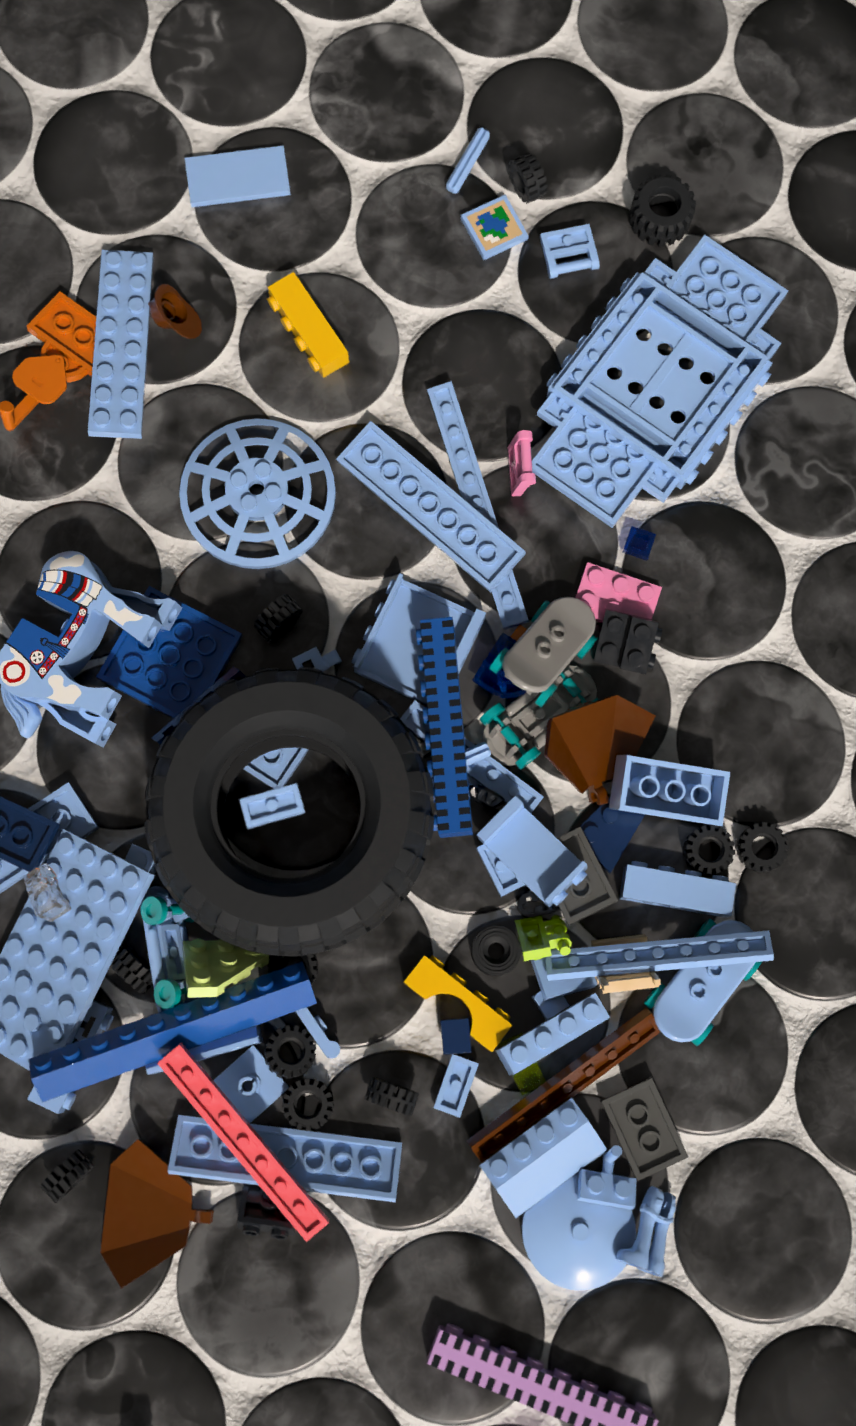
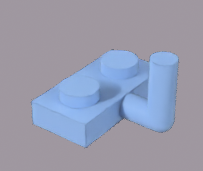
(605, 1187)

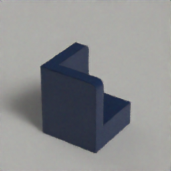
(455, 1036)

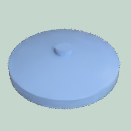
(575, 1239)

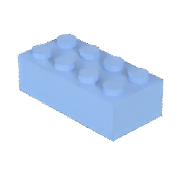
(669, 790)

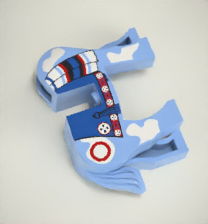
(41, 666)

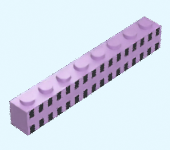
(531, 1383)

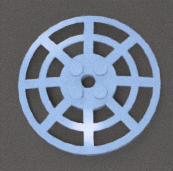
(259, 506)

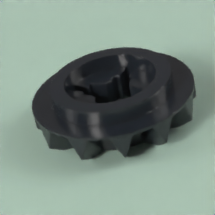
(486, 797)

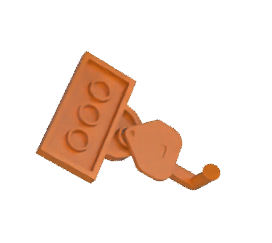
(67, 340)

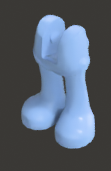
(655, 1209)

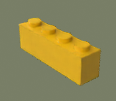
(308, 325)

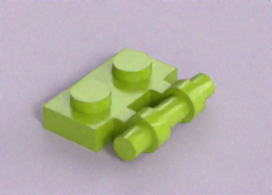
(534, 939)

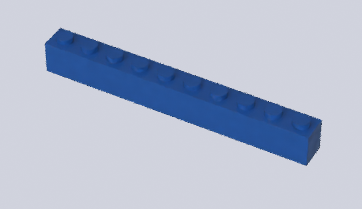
(156, 1035)

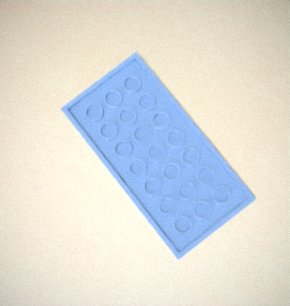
(58, 965)

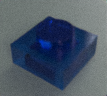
(639, 543)

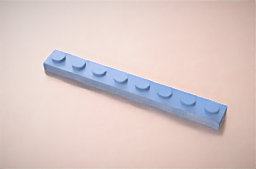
(660, 955)

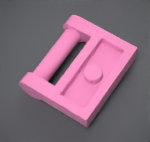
(520, 463)

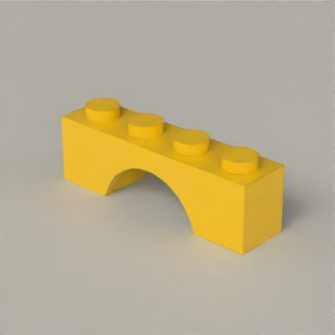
(487, 1025)

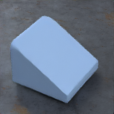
(549, 1007)

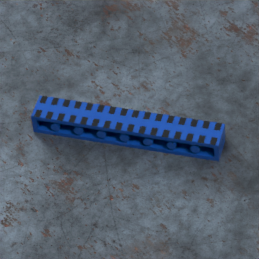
(445, 727)

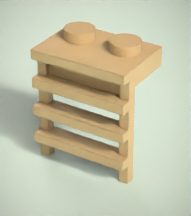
(629, 981)

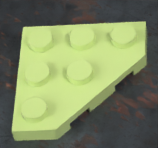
(217, 964)

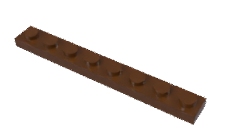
(564, 1085)

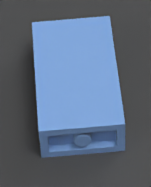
(532, 852)

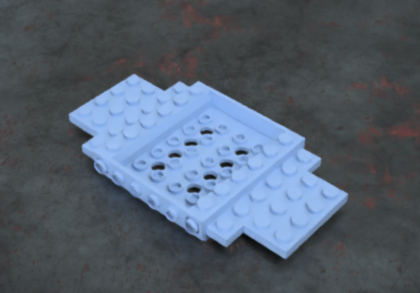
(613, 440)

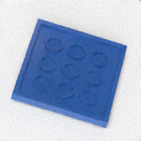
(176, 665)

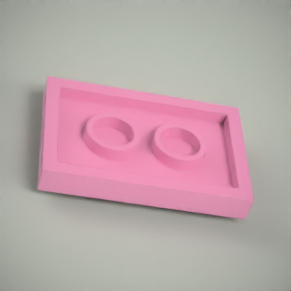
(616, 592)

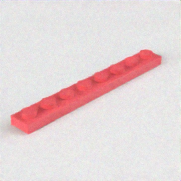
(243, 1142)

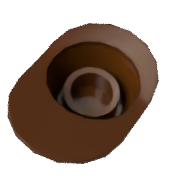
(173, 312)

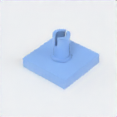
(251, 1084)

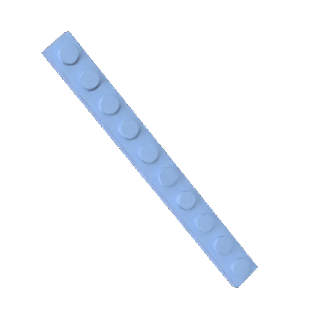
(473, 490)

